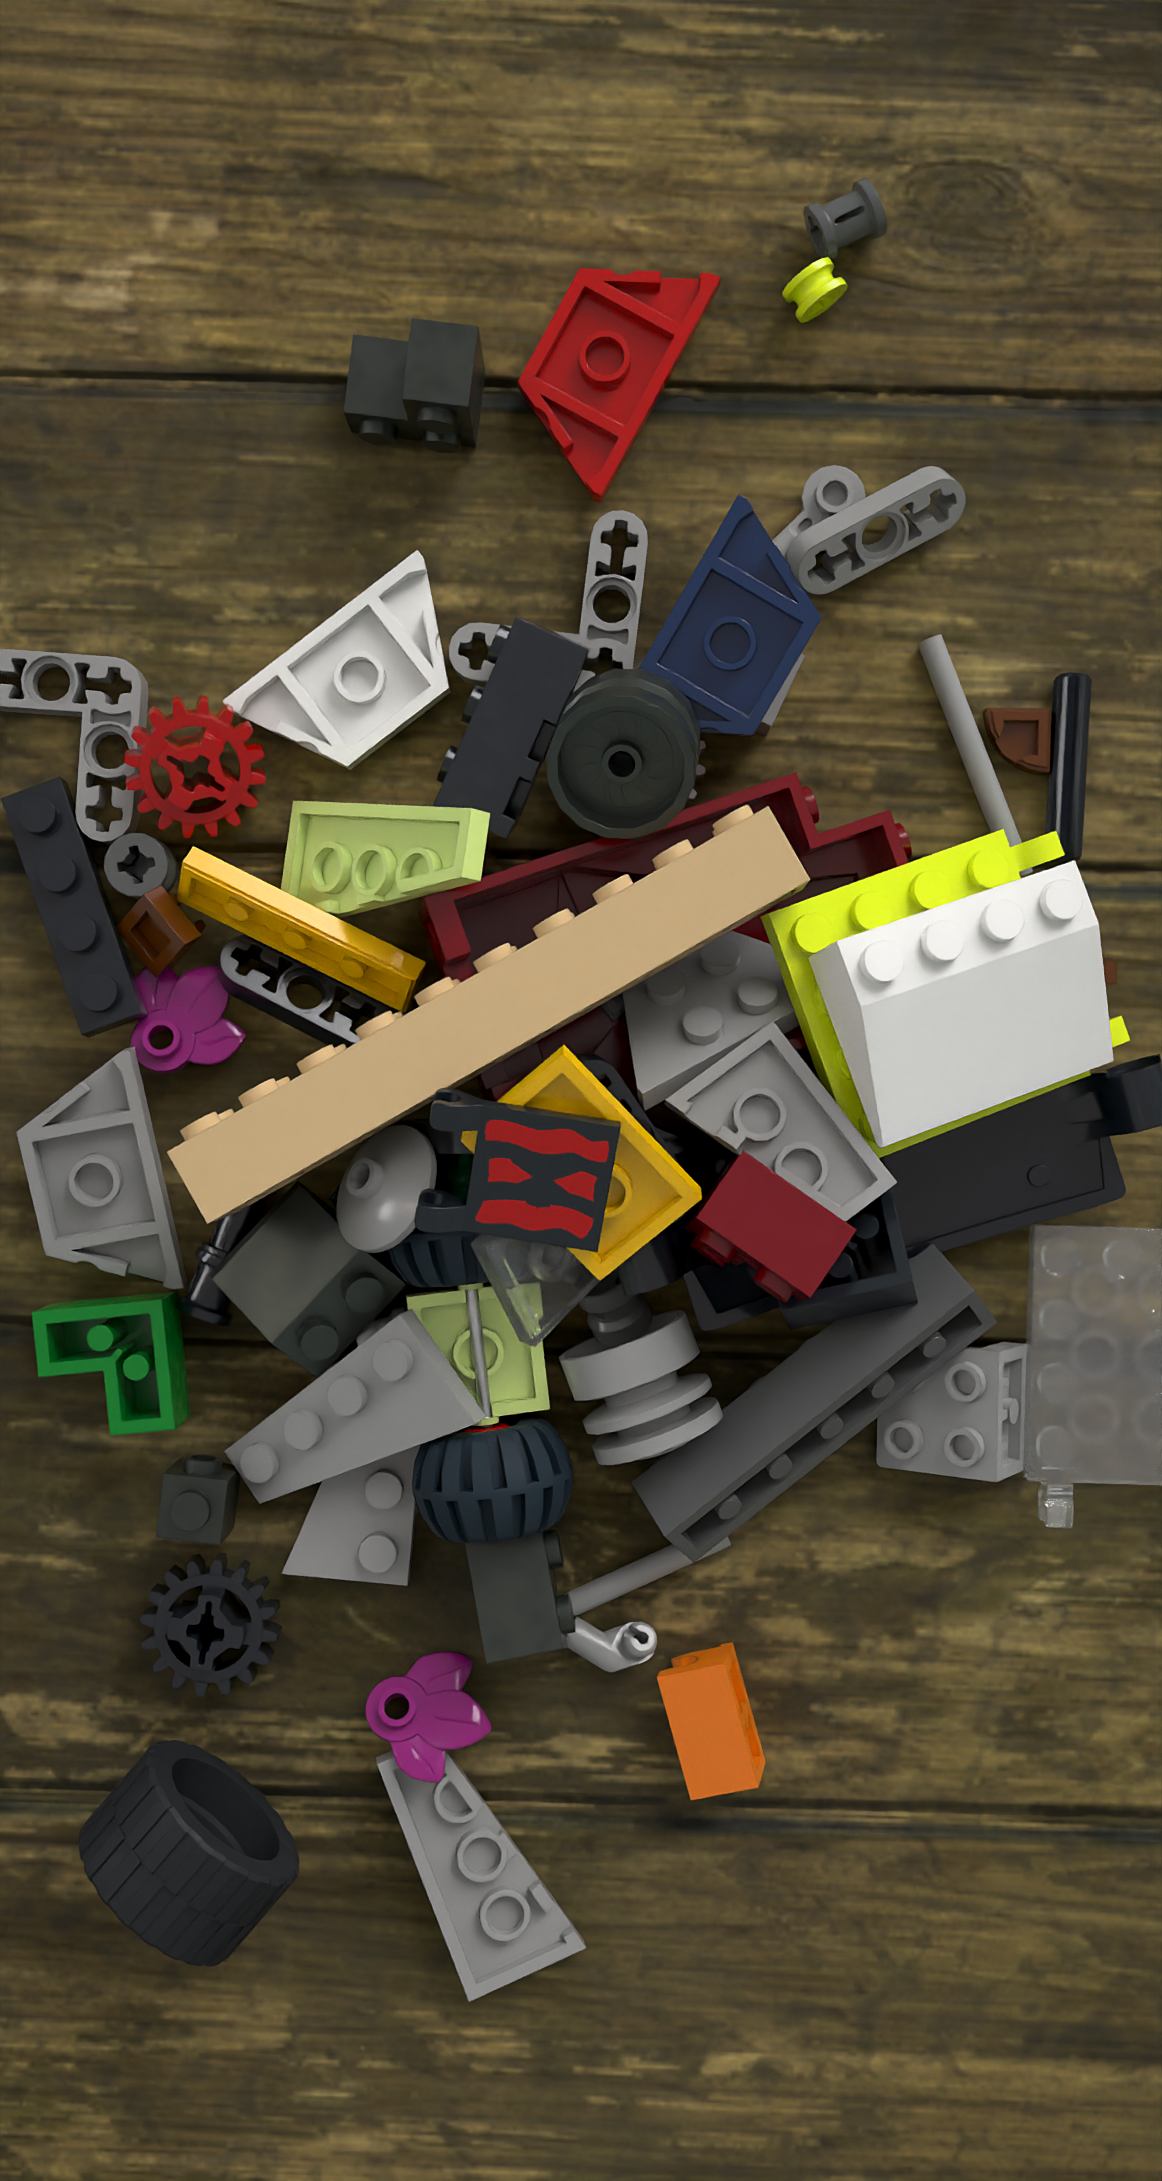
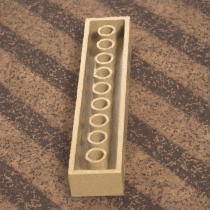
(490, 1016)

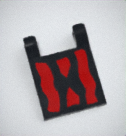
(531, 1174)

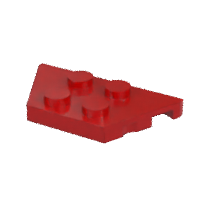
(609, 363)

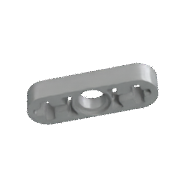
(900, 537)

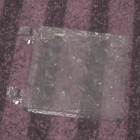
(1092, 1361)

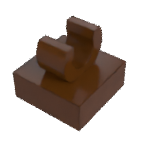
(159, 930)

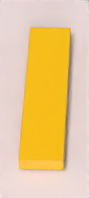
(299, 930)

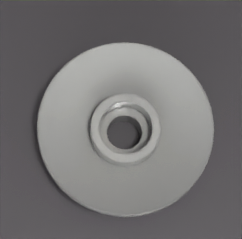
(384, 1187)

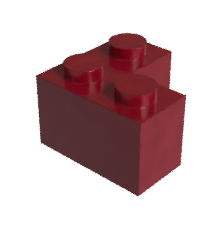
(770, 1226)

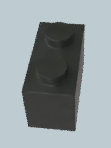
(519, 1596)

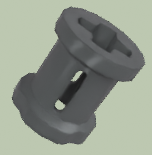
(867, 219)

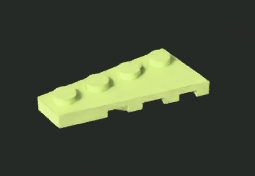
(379, 854)

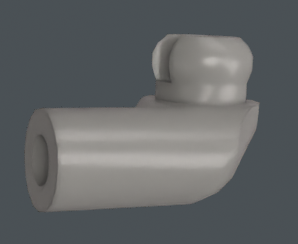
(613, 1648)

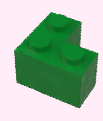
(134, 1344)

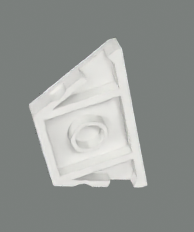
(355, 673)

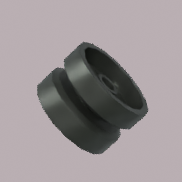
(617, 791)

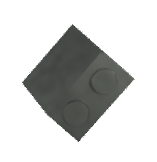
(306, 1281)

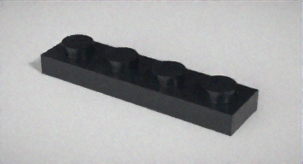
(74, 907)

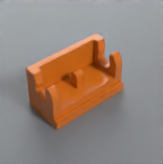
(712, 1722)

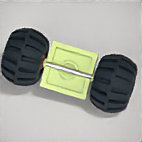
(504, 1471)

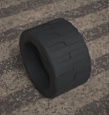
(188, 1853)

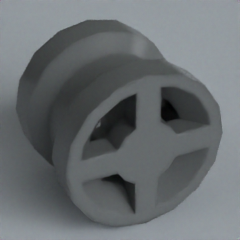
(153, 867)

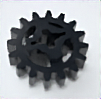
(185, 1624)

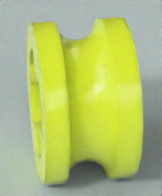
(814, 289)

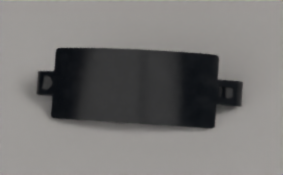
(950, 1189)

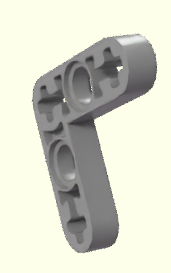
(602, 637)
(98, 721)

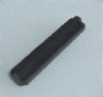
(1068, 762)

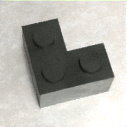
(417, 387)

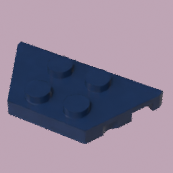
(735, 628)

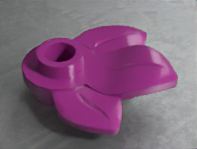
(193, 1012)
(437, 1716)

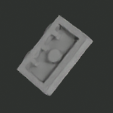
(961, 1418)

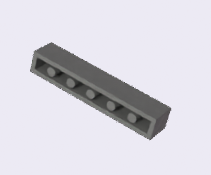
(810, 1408)

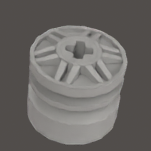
(646, 1401)

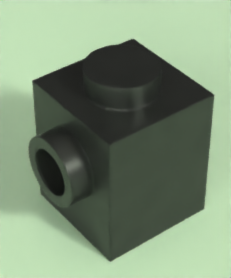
(198, 1500)

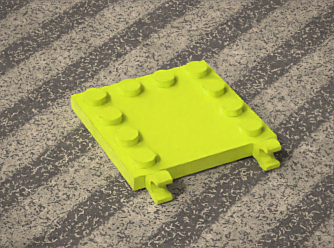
(876, 901)

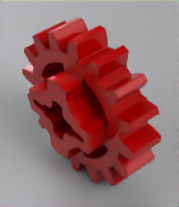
(182, 791)

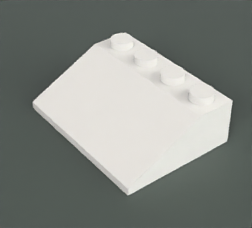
(969, 1002)

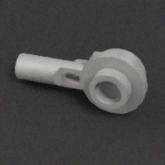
(823, 495)

